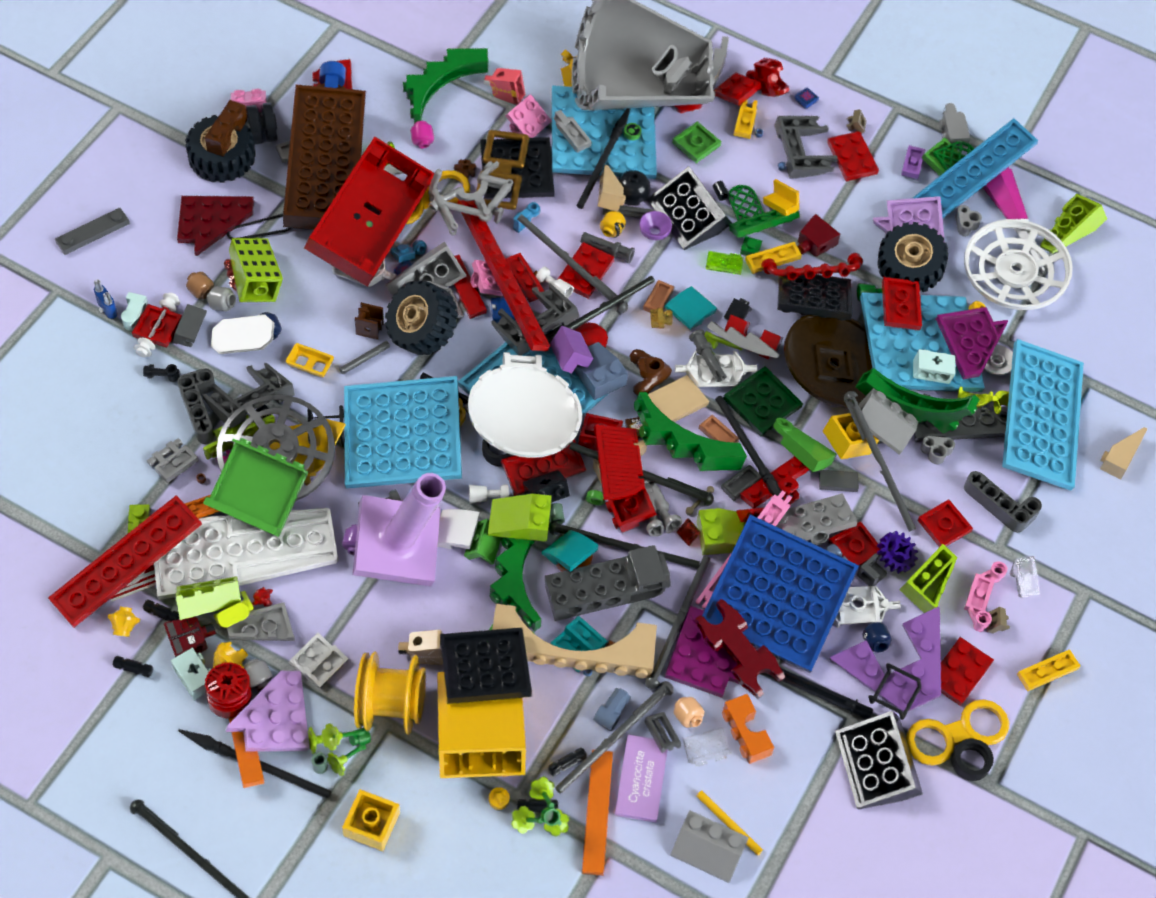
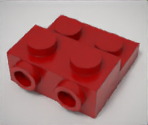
(587, 435)
(631, 510)

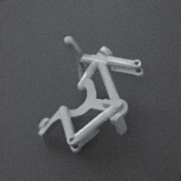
(484, 211)

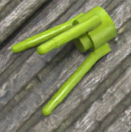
(714, 340)

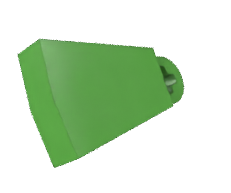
(803, 447)

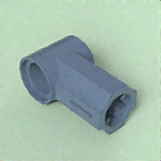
(609, 714)

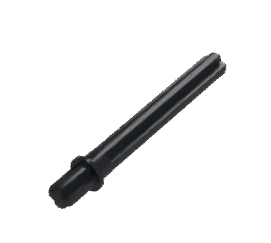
(827, 694)

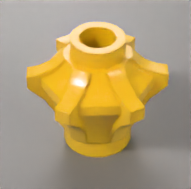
(123, 621)

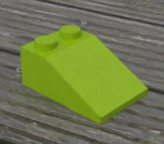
(521, 517)
(719, 530)

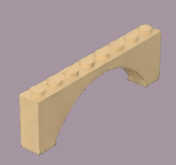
(626, 657)

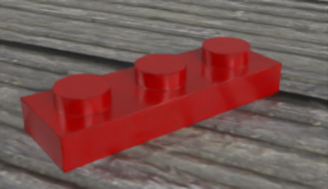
(524, 276)

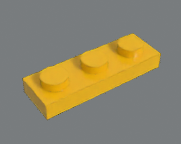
(780, 254)
(1048, 670)

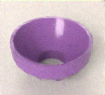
(656, 220)

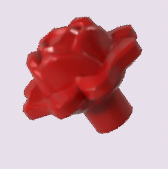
(262, 596)

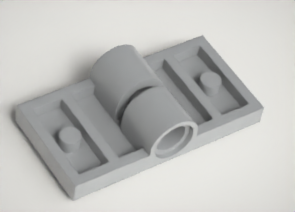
(818, 519)

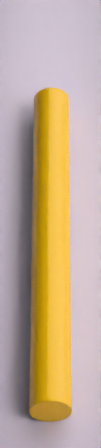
(728, 821)

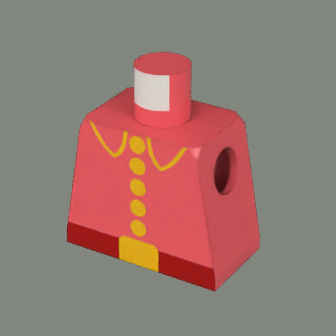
(506, 85)

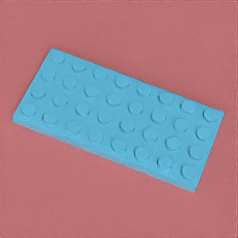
(1043, 415)

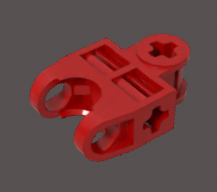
(767, 73)

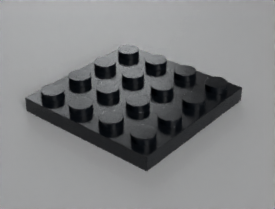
(537, 171)
(816, 296)
(485, 665)

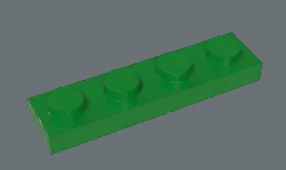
(760, 222)

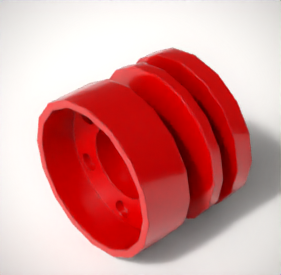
(228, 689)

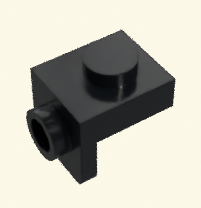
(738, 308)

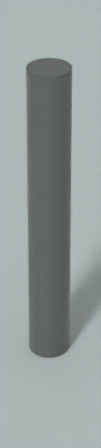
(366, 356)

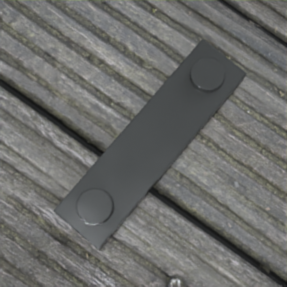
(92, 231)

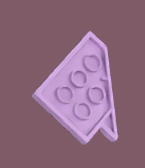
(920, 210)
(275, 716)

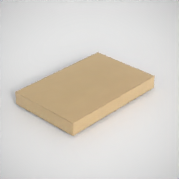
(679, 399)

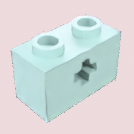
(934, 366)
(185, 665)

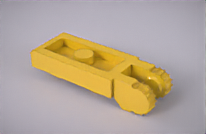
(745, 120)

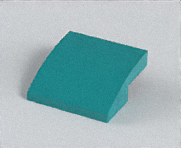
(691, 307)
(570, 550)
(579, 637)

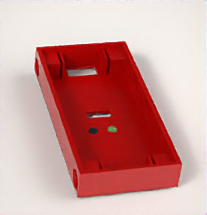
(356, 237)

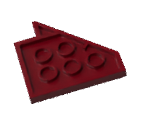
(209, 218)

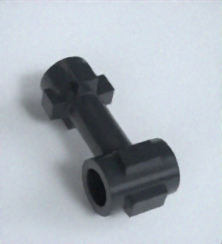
(170, 371)

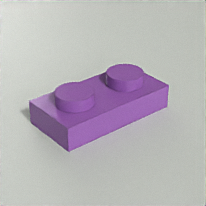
(913, 162)

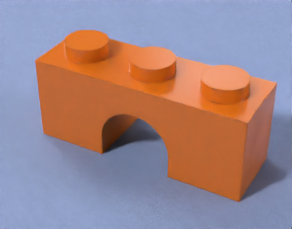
(752, 744)

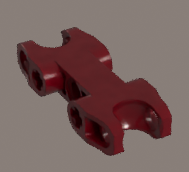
(748, 659)

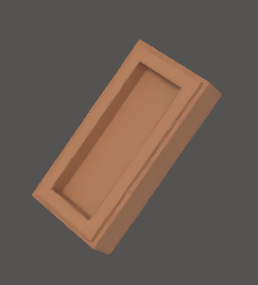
(659, 296)
(717, 430)

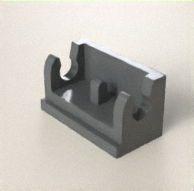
(189, 325)

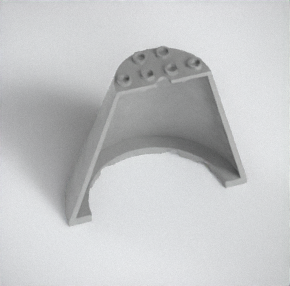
(616, 57)

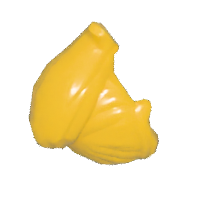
(226, 654)

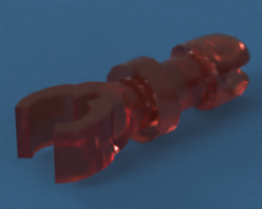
(228, 266)

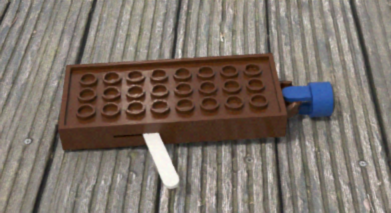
(322, 145)

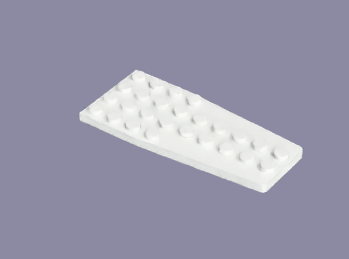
(234, 548)

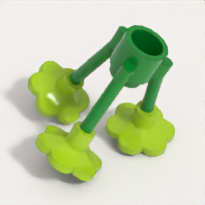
(331, 738)
(553, 819)

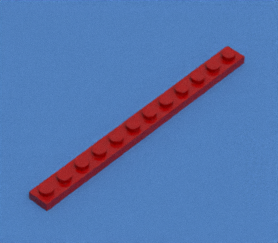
(506, 281)

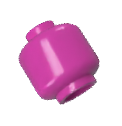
(422, 134)

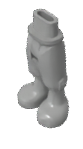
(661, 506)

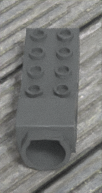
(608, 584)

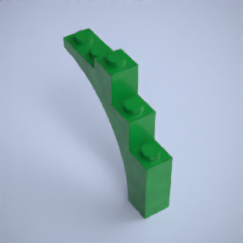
(455, 65)
(938, 411)
(682, 443)
(510, 587)

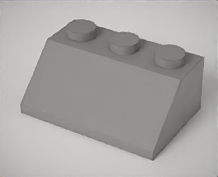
(888, 420)
(709, 846)

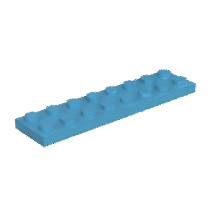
(980, 166)

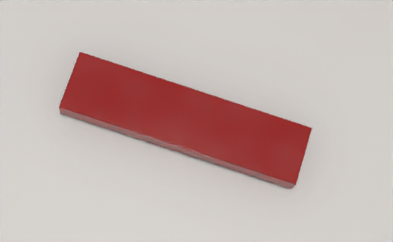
(468, 295)

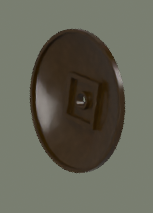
(816, 342)

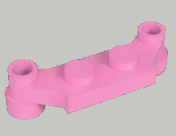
(980, 595)

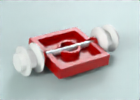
(157, 325)

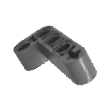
(193, 392)
(979, 486)

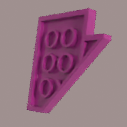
(971, 338)
(696, 663)

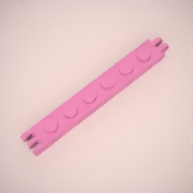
(771, 514)

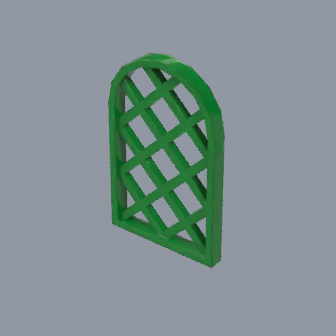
(954, 145)
(736, 212)

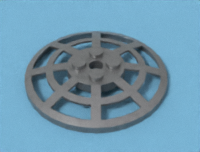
(284, 435)

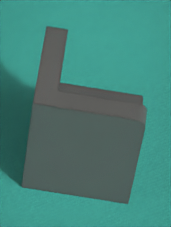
(871, 571)

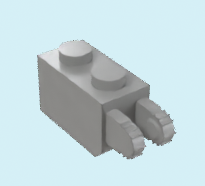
(954, 125)

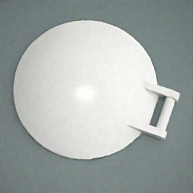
(524, 408)

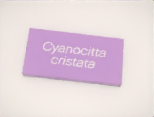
(641, 779)

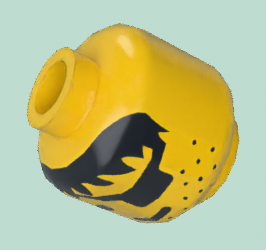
(612, 224)

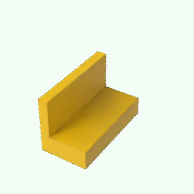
(784, 199)

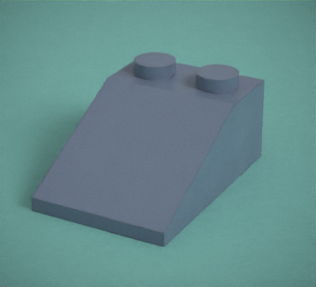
(603, 374)

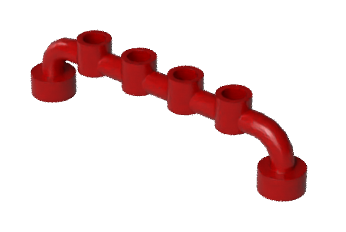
(854, 260)

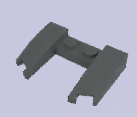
(798, 164)
(559, 312)
(270, 383)

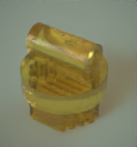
(659, 318)

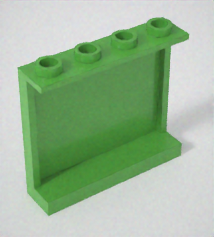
(257, 487)

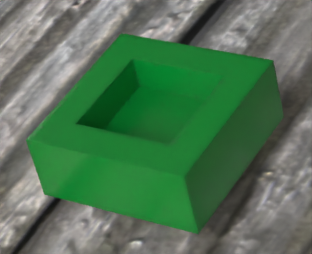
(750, 246)

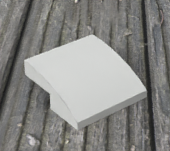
(457, 528)
(318, 660)

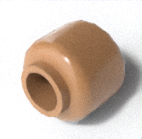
(199, 285)

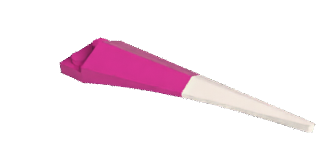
(1006, 196)

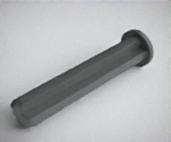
(630, 211)

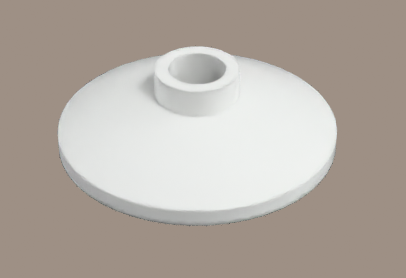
(1000, 361)

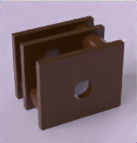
(369, 317)

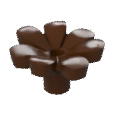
(466, 168)

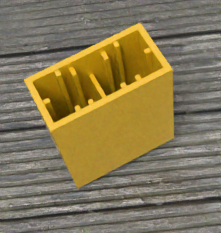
(480, 737)

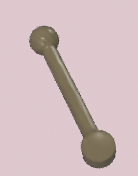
(689, 510)

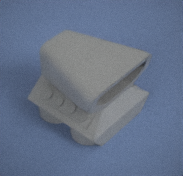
(671, 69)

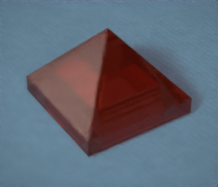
(688, 532)

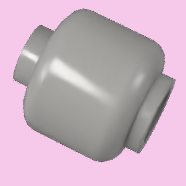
(221, 298)
(258, 673)

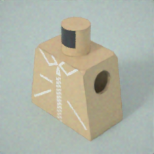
(424, 645)

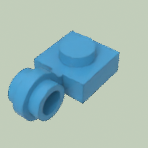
(532, 210)
(405, 252)

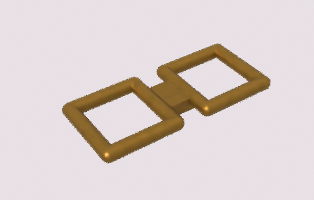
(505, 166)

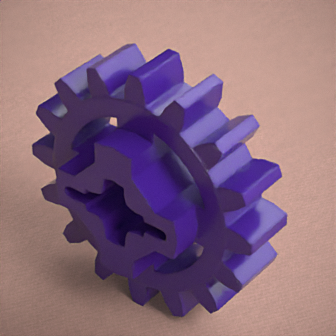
(897, 552)

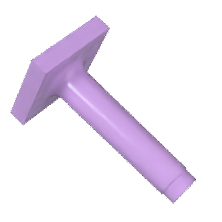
(400, 537)

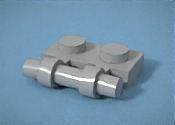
(174, 464)

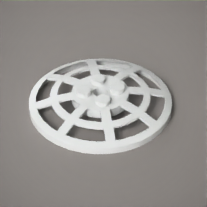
(1021, 259)

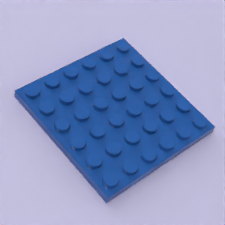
(782, 591)

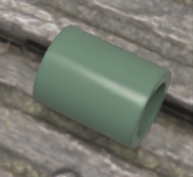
(557, 513)
(319, 757)

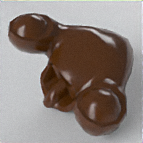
(652, 370)

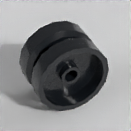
(261, 123)

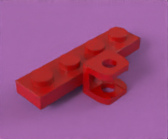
(786, 479)

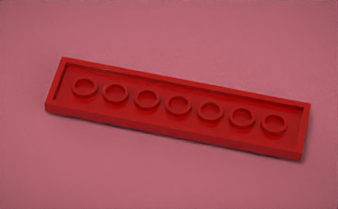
(124, 561)

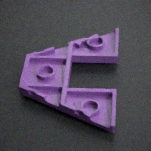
(898, 689)

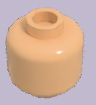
(689, 712)

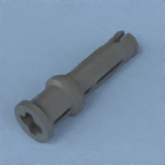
(615, 249)
(704, 348)

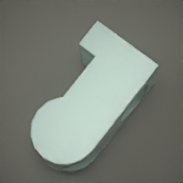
(136, 307)

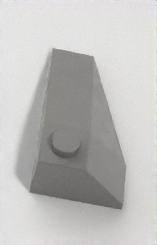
(435, 266)

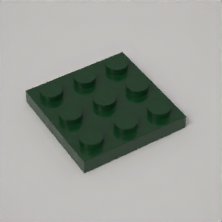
(762, 400)

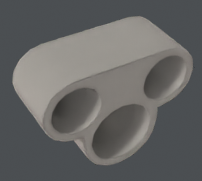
(964, 220)
(937, 445)

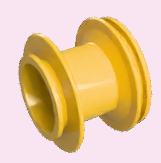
(389, 692)

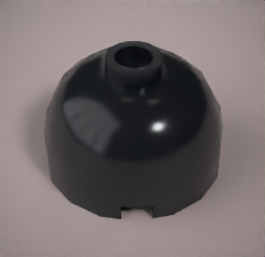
(635, 186)

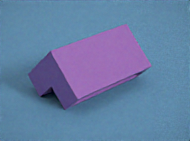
(570, 349)

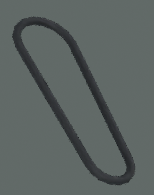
(257, 221)

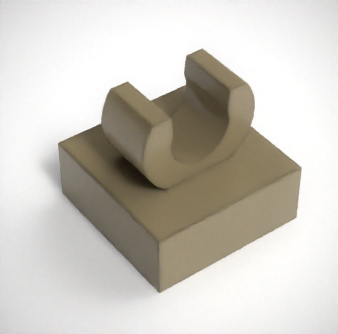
(857, 121)
(999, 620)

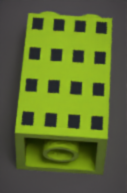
(255, 270)

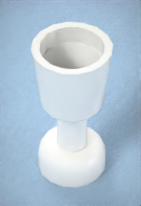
(544, 276)
(480, 493)

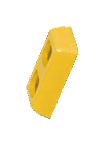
(313, 356)

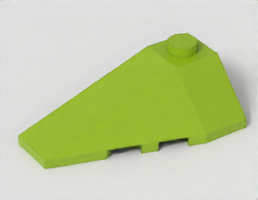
(1077, 220)

